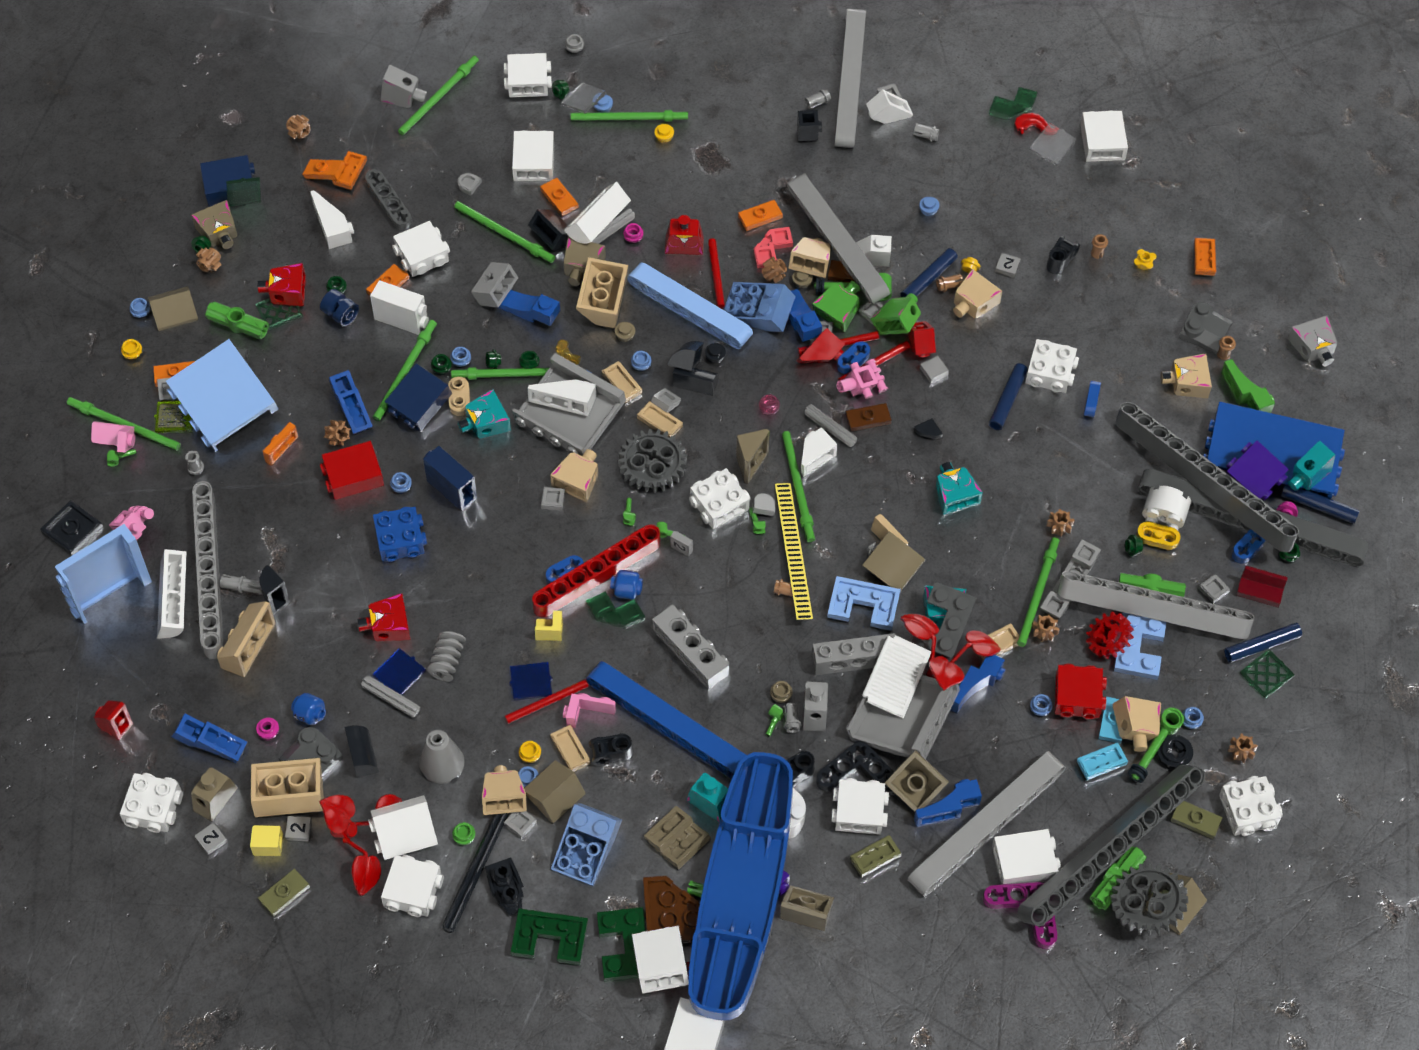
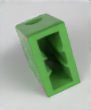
(838, 305)
(897, 315)

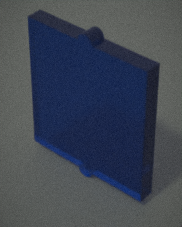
(399, 672)
(531, 681)

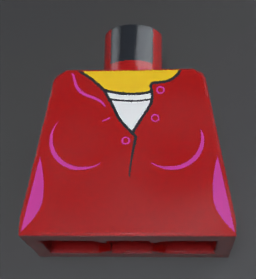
(684, 236)
(285, 285)
(387, 620)

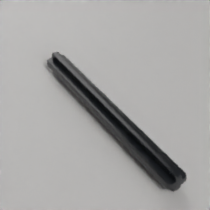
(474, 872)

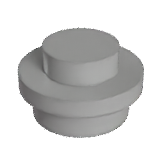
(574, 43)

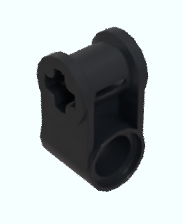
(1061, 255)
(609, 748)
(801, 773)

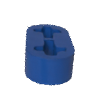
(851, 355)
(1092, 399)
(1252, 549)
(562, 567)

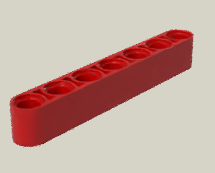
(593, 579)

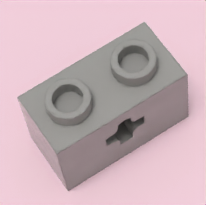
(494, 284)

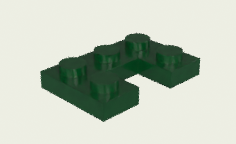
(624, 923)
(535, 924)

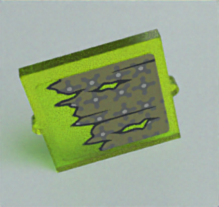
(171, 419)

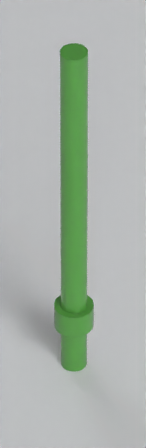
(461, 72)
(667, 115)
(535, 249)
(422, 339)
(473, 373)
(89, 409)
(806, 520)
(1049, 558)

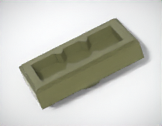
(1196, 819)
(875, 856)
(284, 892)

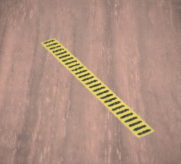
(793, 551)

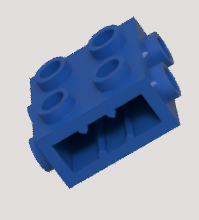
(399, 533)

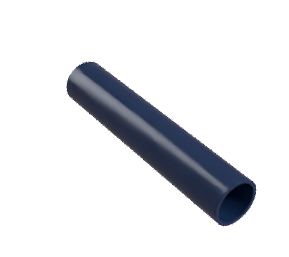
(930, 273)
(1008, 396)
(1321, 503)
(1263, 642)

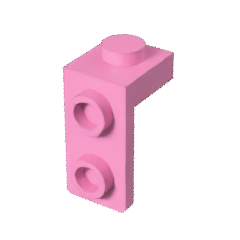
(113, 434)
(584, 701)

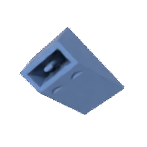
(760, 304)
(586, 843)

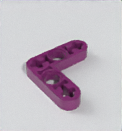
(1011, 903)

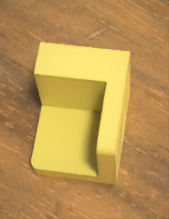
(550, 628)
(266, 840)

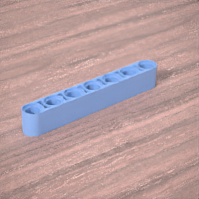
(690, 305)

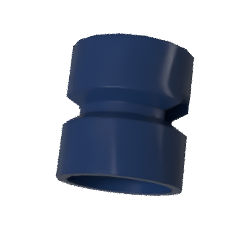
(339, 307)

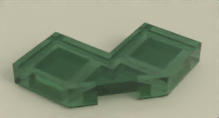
(1008, 109)
(622, 616)

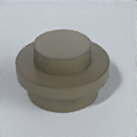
(802, 279)
(625, 331)
(781, 692)

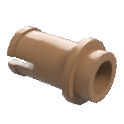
(1099, 244)
(948, 282)
(1226, 345)
(783, 588)

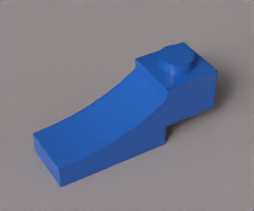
(531, 307)
(804, 319)
(350, 402)
(976, 679)
(209, 738)
(965, 795)

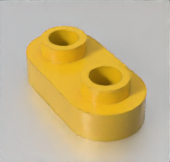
(1158, 534)

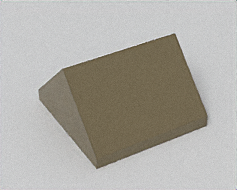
(173, 308)
(751, 452)
(916, 781)
(555, 791)
(1196, 901)
(806, 908)

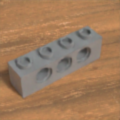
(847, 654)
(707, 673)

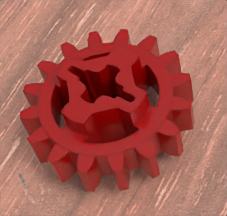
(1110, 635)

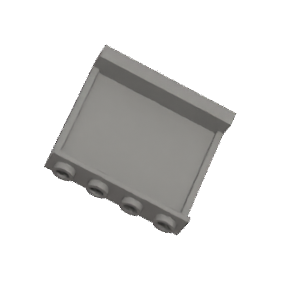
(566, 428)
(913, 732)

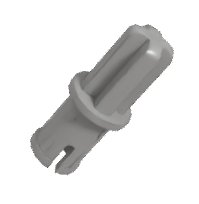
(240, 584)

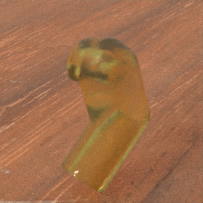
(563, 350)

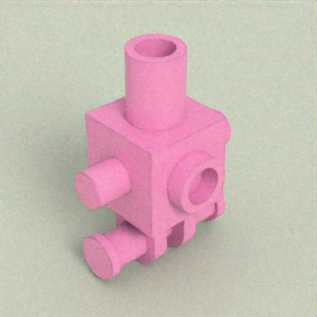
(863, 380)
(133, 519)

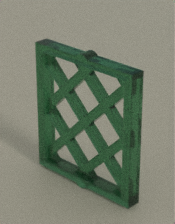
(282, 321)
(1254, 683)

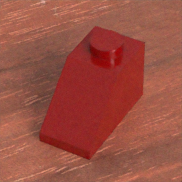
(922, 339)
(823, 349)
(113, 718)

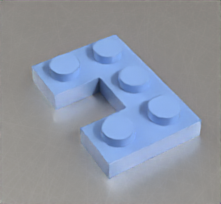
(851, 591)
(1137, 663)

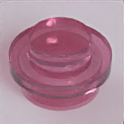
(769, 404)

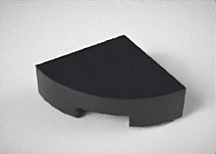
(928, 429)

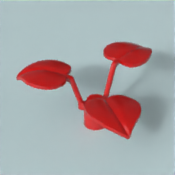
(940, 668)
(337, 815)

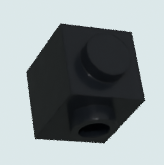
(808, 125)

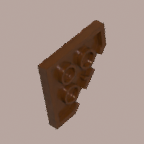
(669, 907)

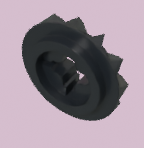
(1181, 745)

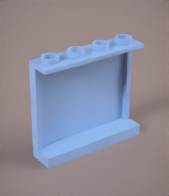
(220, 394)
(101, 570)

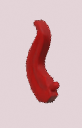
(1028, 120)

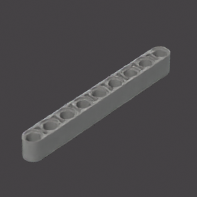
(850, 78)
(838, 237)
(209, 577)
(1155, 605)
(986, 823)

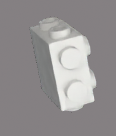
(527, 75)
(421, 249)
(1052, 366)
(719, 498)
(151, 802)
(1250, 805)
(860, 806)
(412, 886)

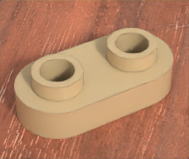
(459, 394)

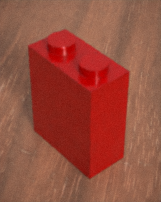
(351, 470)

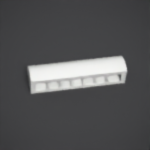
(598, 214)
(171, 594)

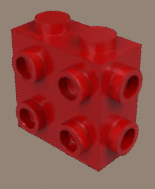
(1079, 691)

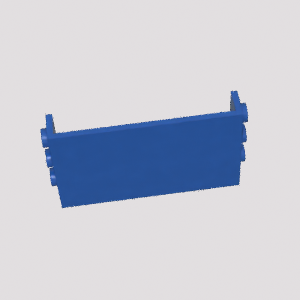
(1281, 435)

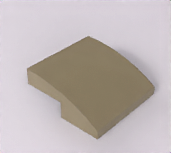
(894, 562)
(677, 837)

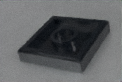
(71, 527)

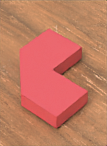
(773, 239)

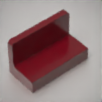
(1261, 586)

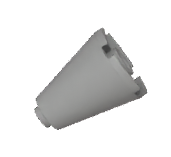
(441, 758)

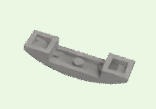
(1082, 563)

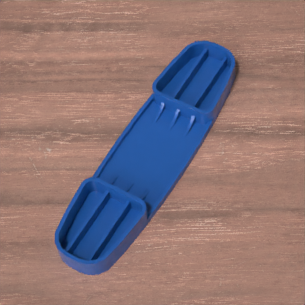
(741, 886)

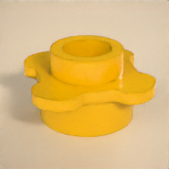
(1146, 263)

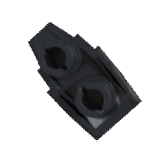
(505, 885)

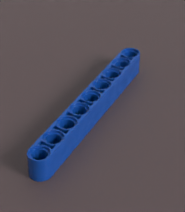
(665, 718)

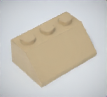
(602, 291)
(247, 638)
(286, 787)

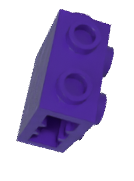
(1257, 470)

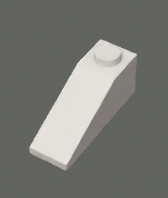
(332, 221)
(566, 395)

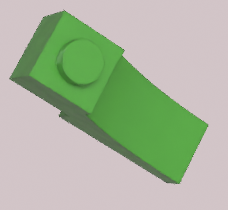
(1245, 390)

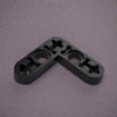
(861, 762)

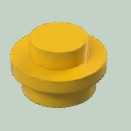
(664, 133)
(970, 263)
(131, 349)
(529, 752)

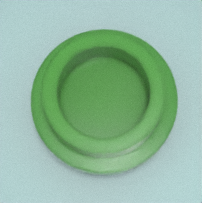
(463, 833)

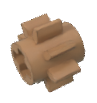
(298, 126)
(208, 259)
(774, 270)
(337, 432)
(1060, 522)
(1042, 623)
(1247, 745)

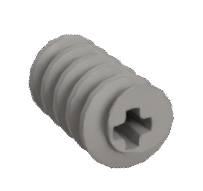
(445, 655)

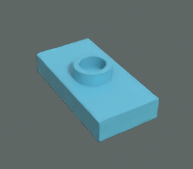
(1109, 728)
(1102, 761)

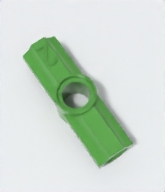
(245, 324)
(1154, 582)
(1102, 895)

